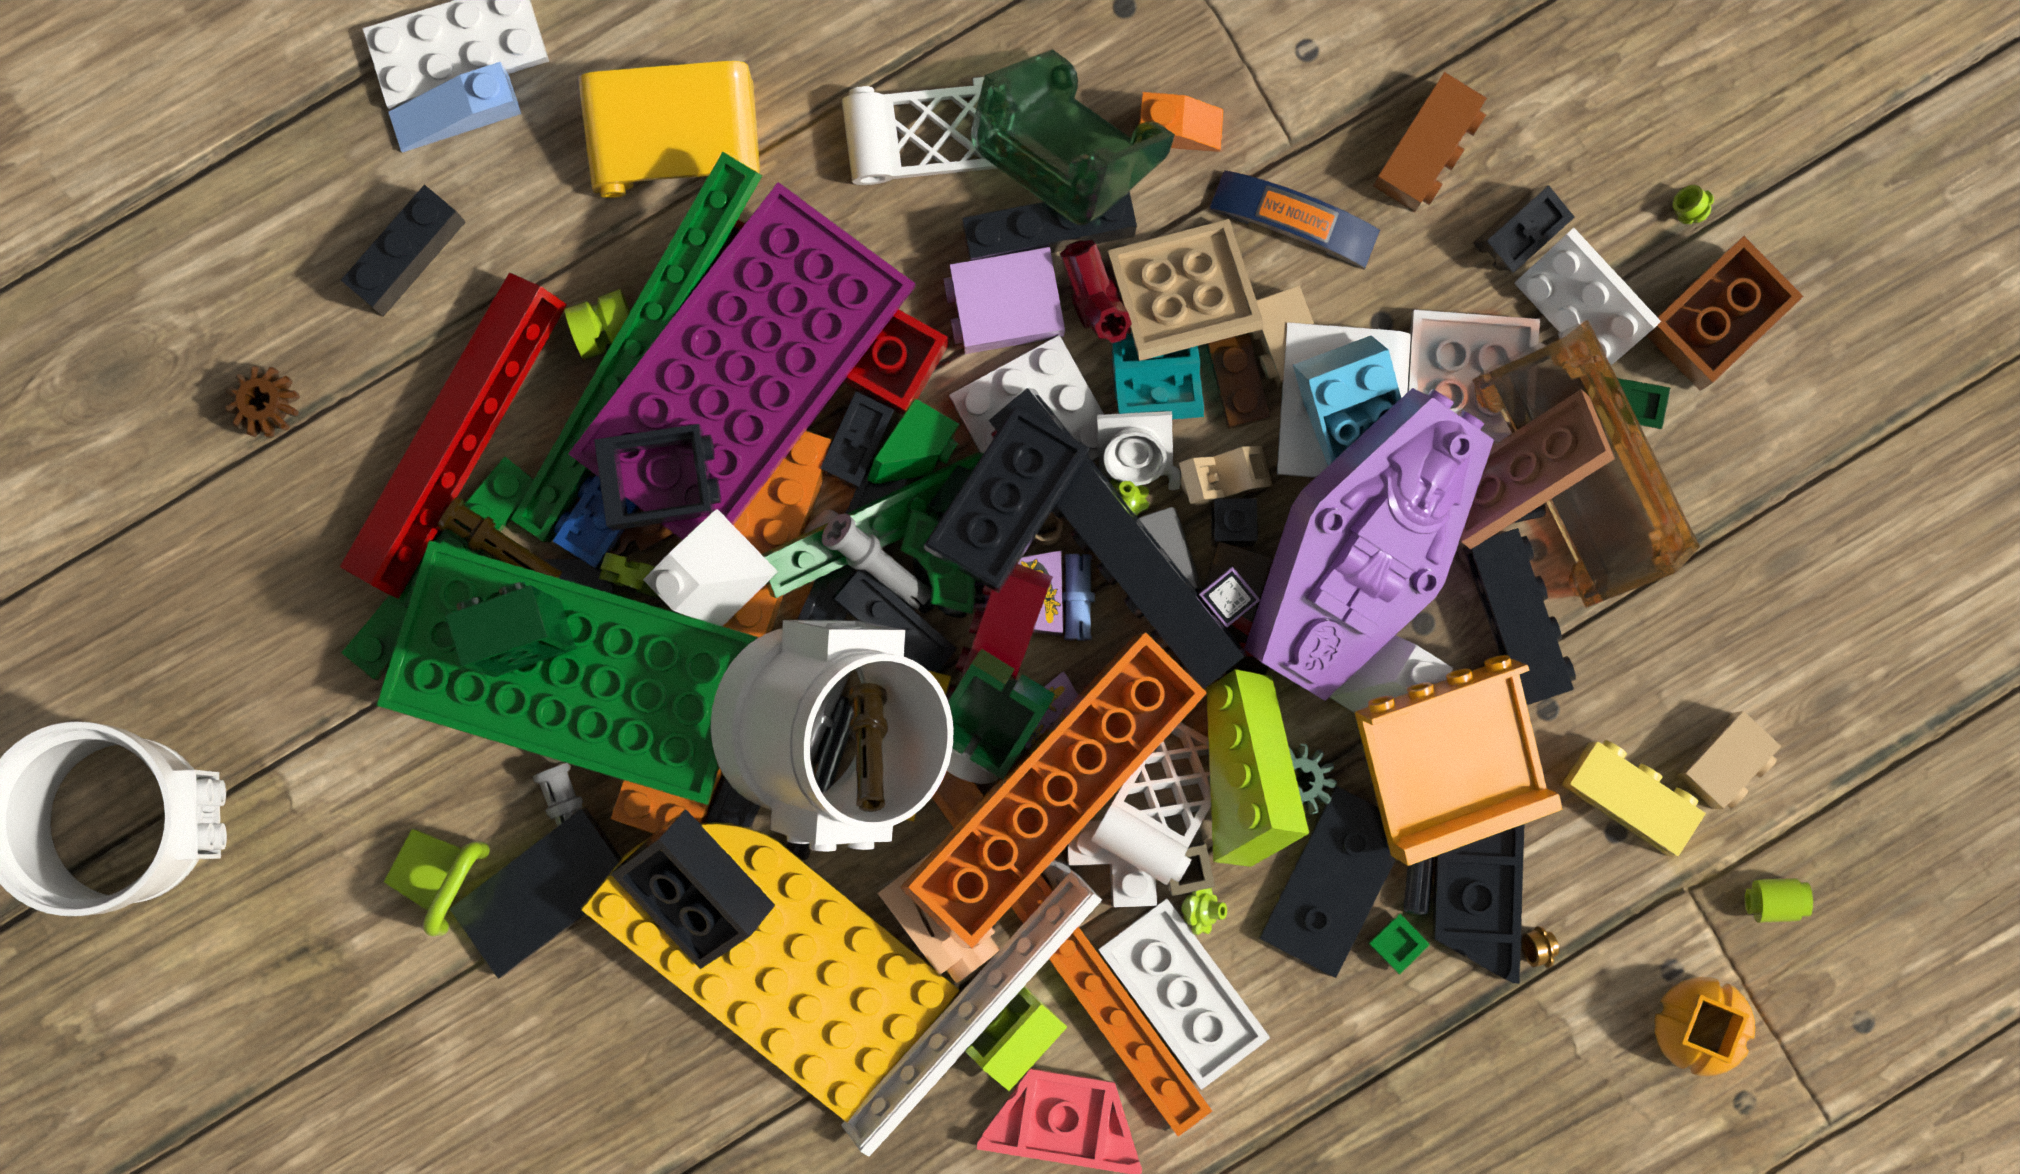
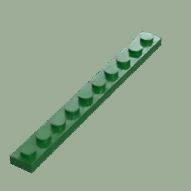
(666, 291)

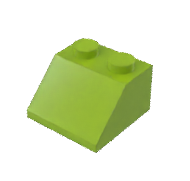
(1016, 1038)

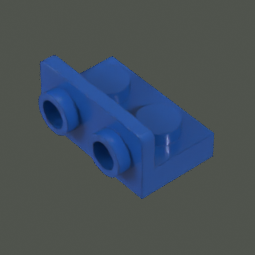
(585, 528)

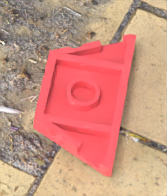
(1064, 1122)

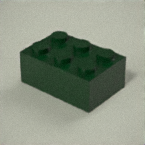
(509, 630)

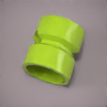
(597, 324)

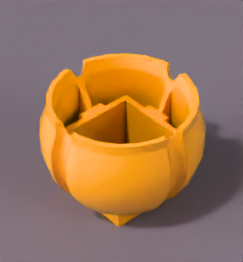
(1678, 1018)

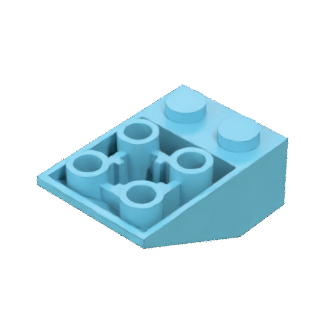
(1347, 392)

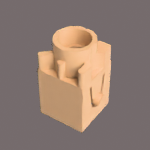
(931, 938)

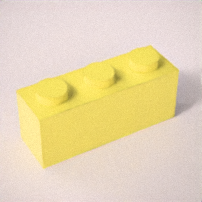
(1634, 797)

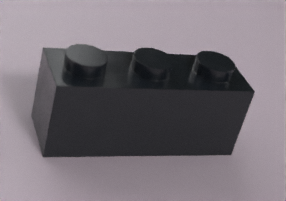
(403, 250)

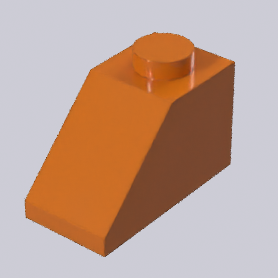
(1191, 120)

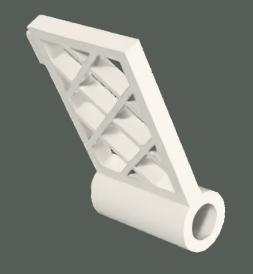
(874, 140)
(1149, 841)

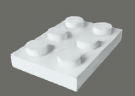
(1578, 285)

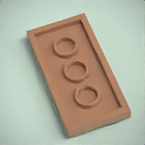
(1536, 466)

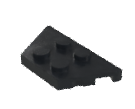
(1481, 901)

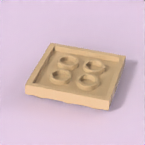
(1185, 289)

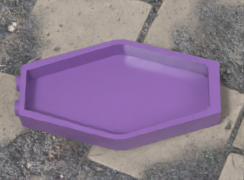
(1369, 542)

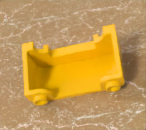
(666, 122)

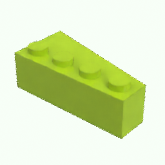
(1251, 772)

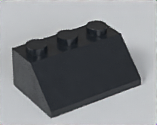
(694, 890)

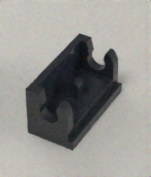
(1524, 229)
(856, 440)

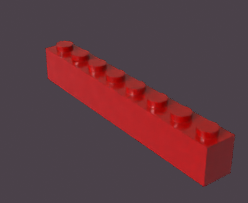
(453, 435)

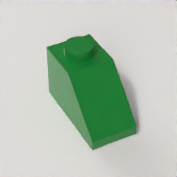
(915, 445)

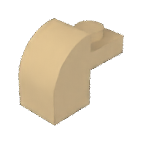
(1225, 475)

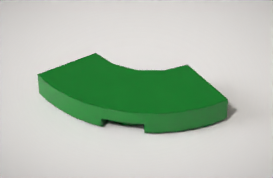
(949, 585)

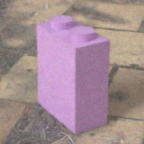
(1005, 300)

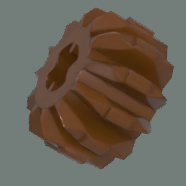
(249, 392)

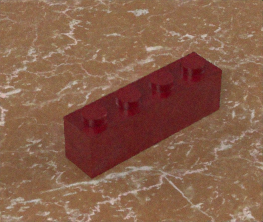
(1007, 621)

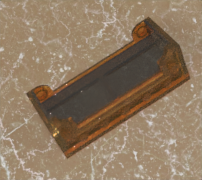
(1624, 515)

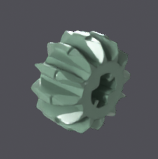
(1316, 777)

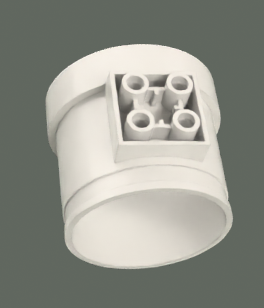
(767, 718)
(28, 786)

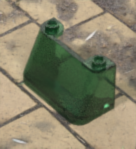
(1056, 144)

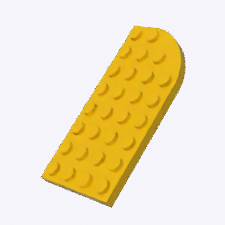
(811, 986)

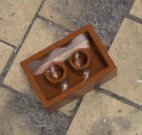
(1723, 313)

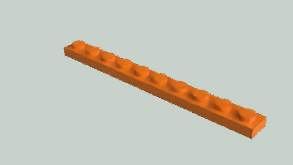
(1099, 992)

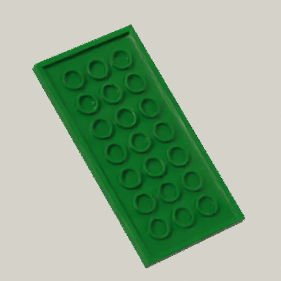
(619, 704)

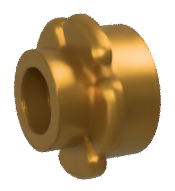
(1540, 947)

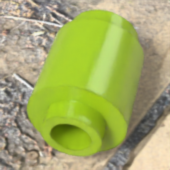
(1779, 900)

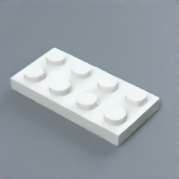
(450, 40)
(1184, 993)

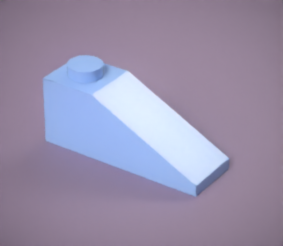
(456, 107)

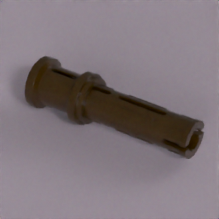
(482, 534)
(868, 730)

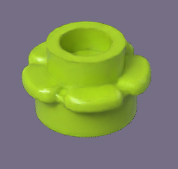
(1692, 204)

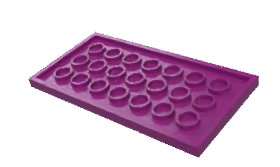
(750, 357)

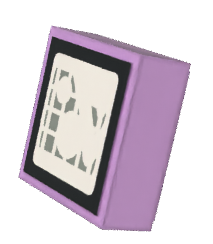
(1229, 596)

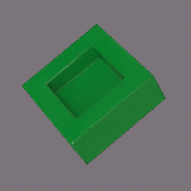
(1398, 943)

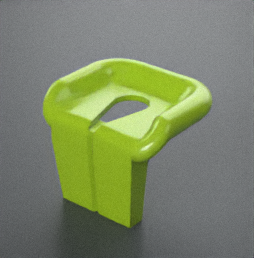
(432, 873)

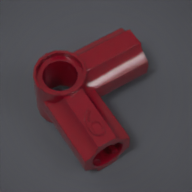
(1094, 293)

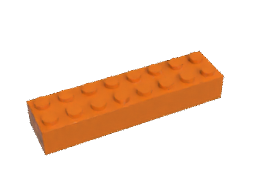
(1053, 791)

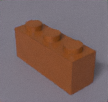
(1431, 143)

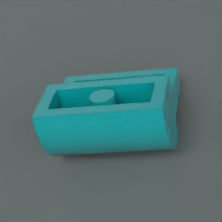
(1157, 383)

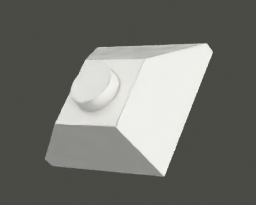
(711, 572)
(1390, 674)

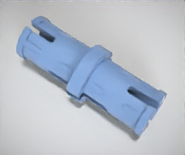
(1078, 597)

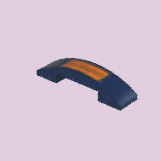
(1295, 216)

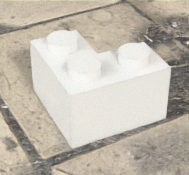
(1128, 884)

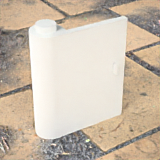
(1298, 446)

